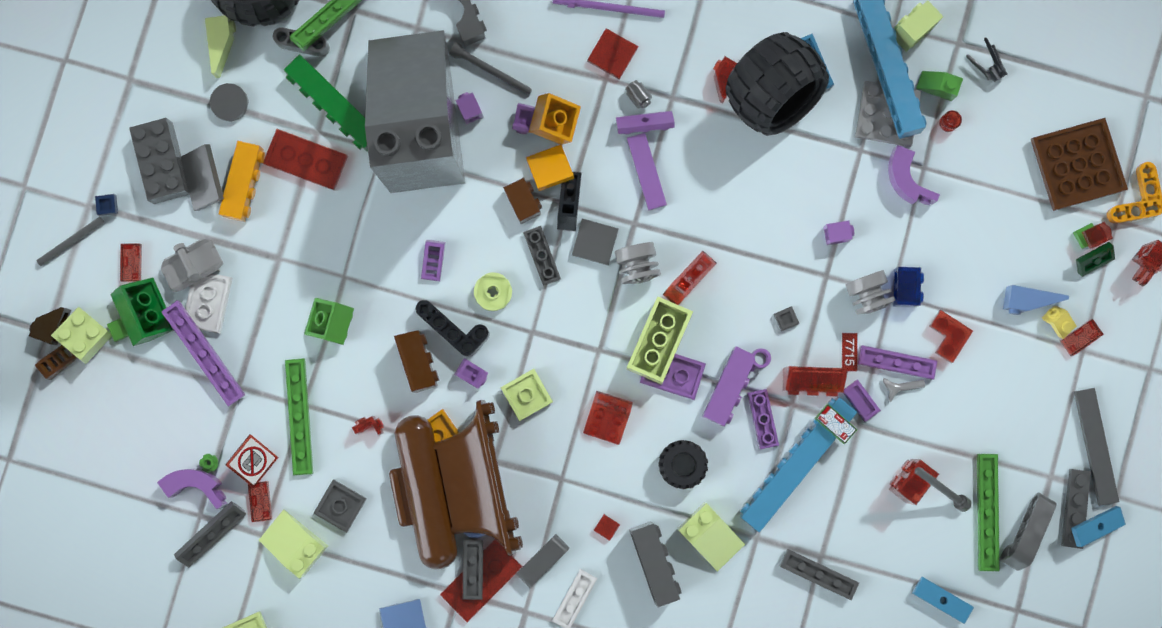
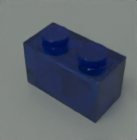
(908, 287)

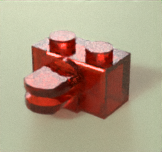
(1150, 262)

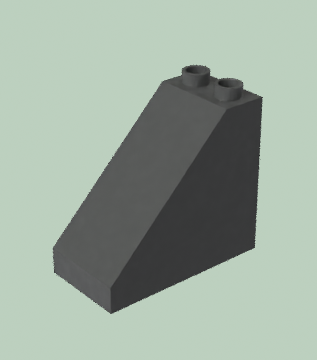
(412, 113)

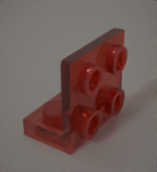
(608, 417)

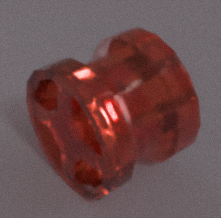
(953, 118)

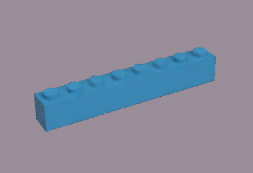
(890, 67)
(792, 470)

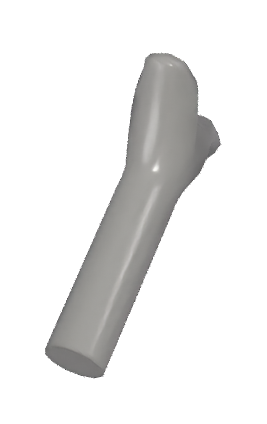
(894, 388)

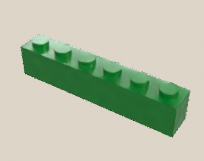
(328, 99)

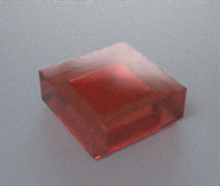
(606, 527)

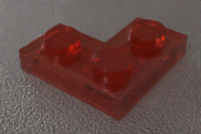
(955, 335)

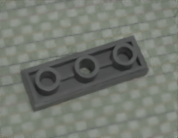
(546, 266)

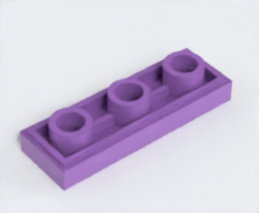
(645, 122)
(766, 431)

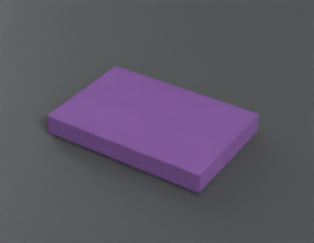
(682, 377)

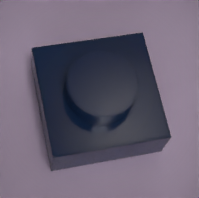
(106, 204)

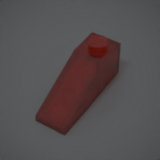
(689, 278)

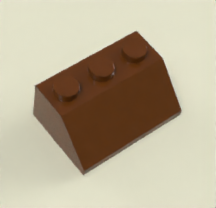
(416, 361)

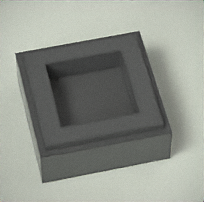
(786, 318)

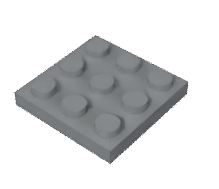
(875, 117)

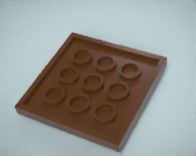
(1079, 164)

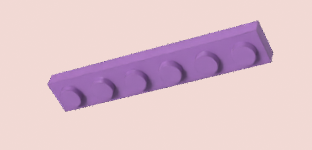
(203, 353)

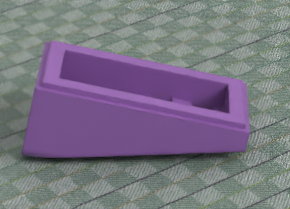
(431, 243)

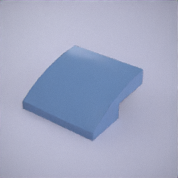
(403, 615)

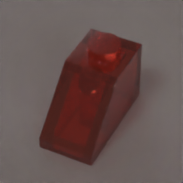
(722, 72)

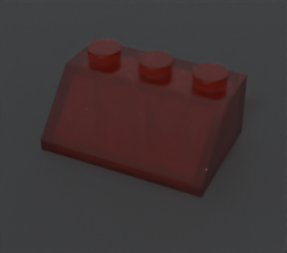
(814, 380)

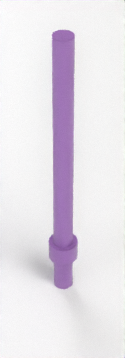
(611, 7)

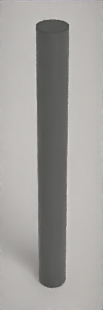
(70, 241)

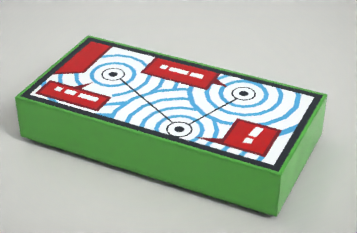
(835, 424)

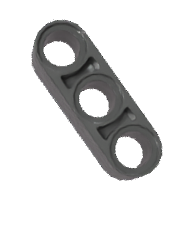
(288, 44)
(542, 561)

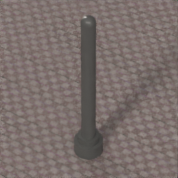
(458, 51)
(960, 502)

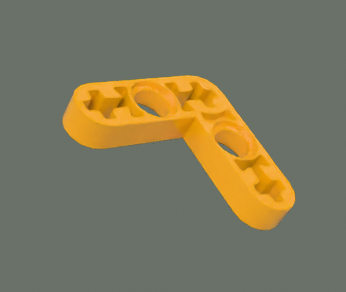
(1147, 199)

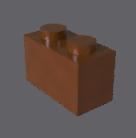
(522, 200)

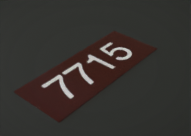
(849, 351)

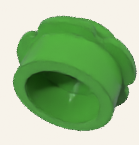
(213, 463)

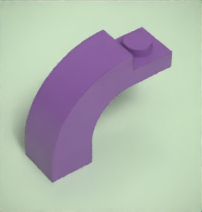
(902, 180)
(179, 480)

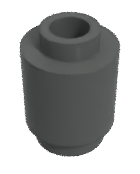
(638, 94)

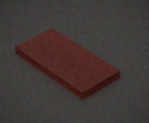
(305, 159)
(497, 571)

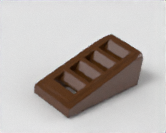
(47, 360)

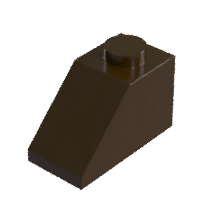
(47, 324)

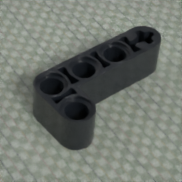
(448, 326)

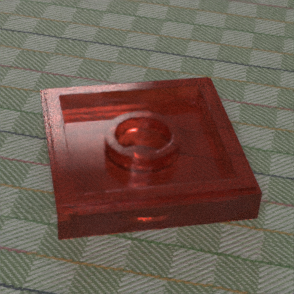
(612, 53)

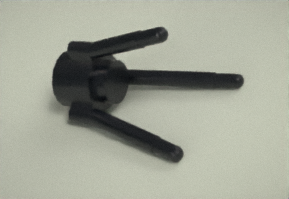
(997, 70)

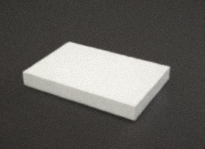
(208, 302)

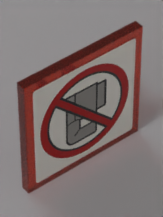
(251, 461)

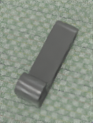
(1030, 534)

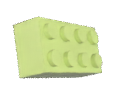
(659, 340)

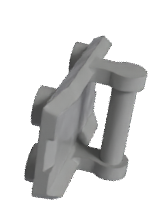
(190, 264)

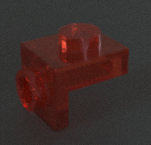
(1097, 235)
(364, 424)

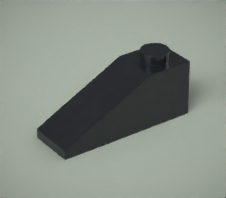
(569, 203)

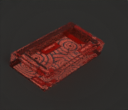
(130, 262)
(1081, 337)
(260, 502)

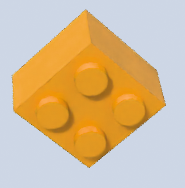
(554, 118)

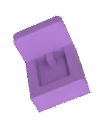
(523, 118)
(471, 373)

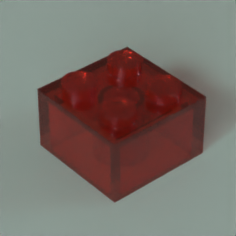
(910, 486)

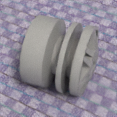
(637, 261)
(870, 292)

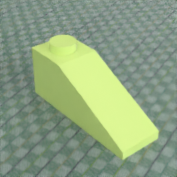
(220, 39)

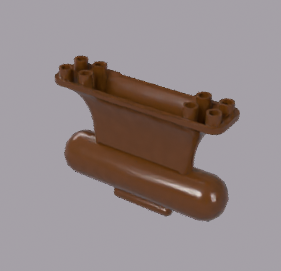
(451, 487)

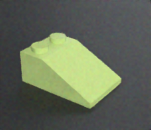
(711, 536)
(293, 544)

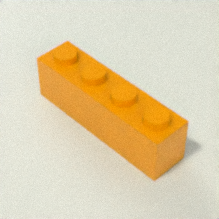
(241, 181)

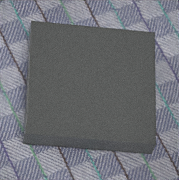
(595, 242)
(340, 505)

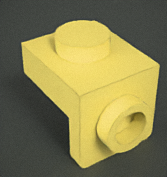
(1060, 321)

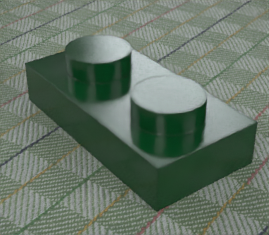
(1095, 259)

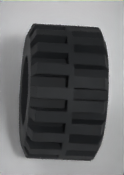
(695, 476)

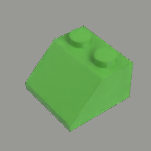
(329, 321)

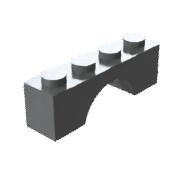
(469, 27)

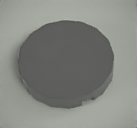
(229, 102)

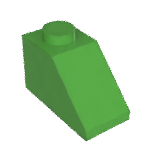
(940, 84)

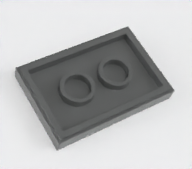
(202, 177)

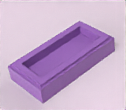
(861, 400)

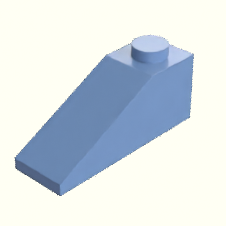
(1024, 299)

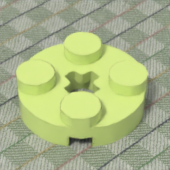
(486, 283)

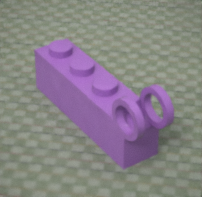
(731, 383)

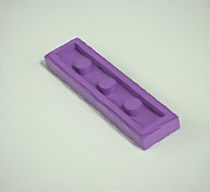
(646, 171)
(897, 362)

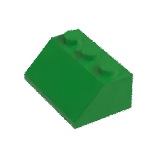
(141, 310)

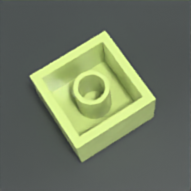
(916, 25)
(82, 335)

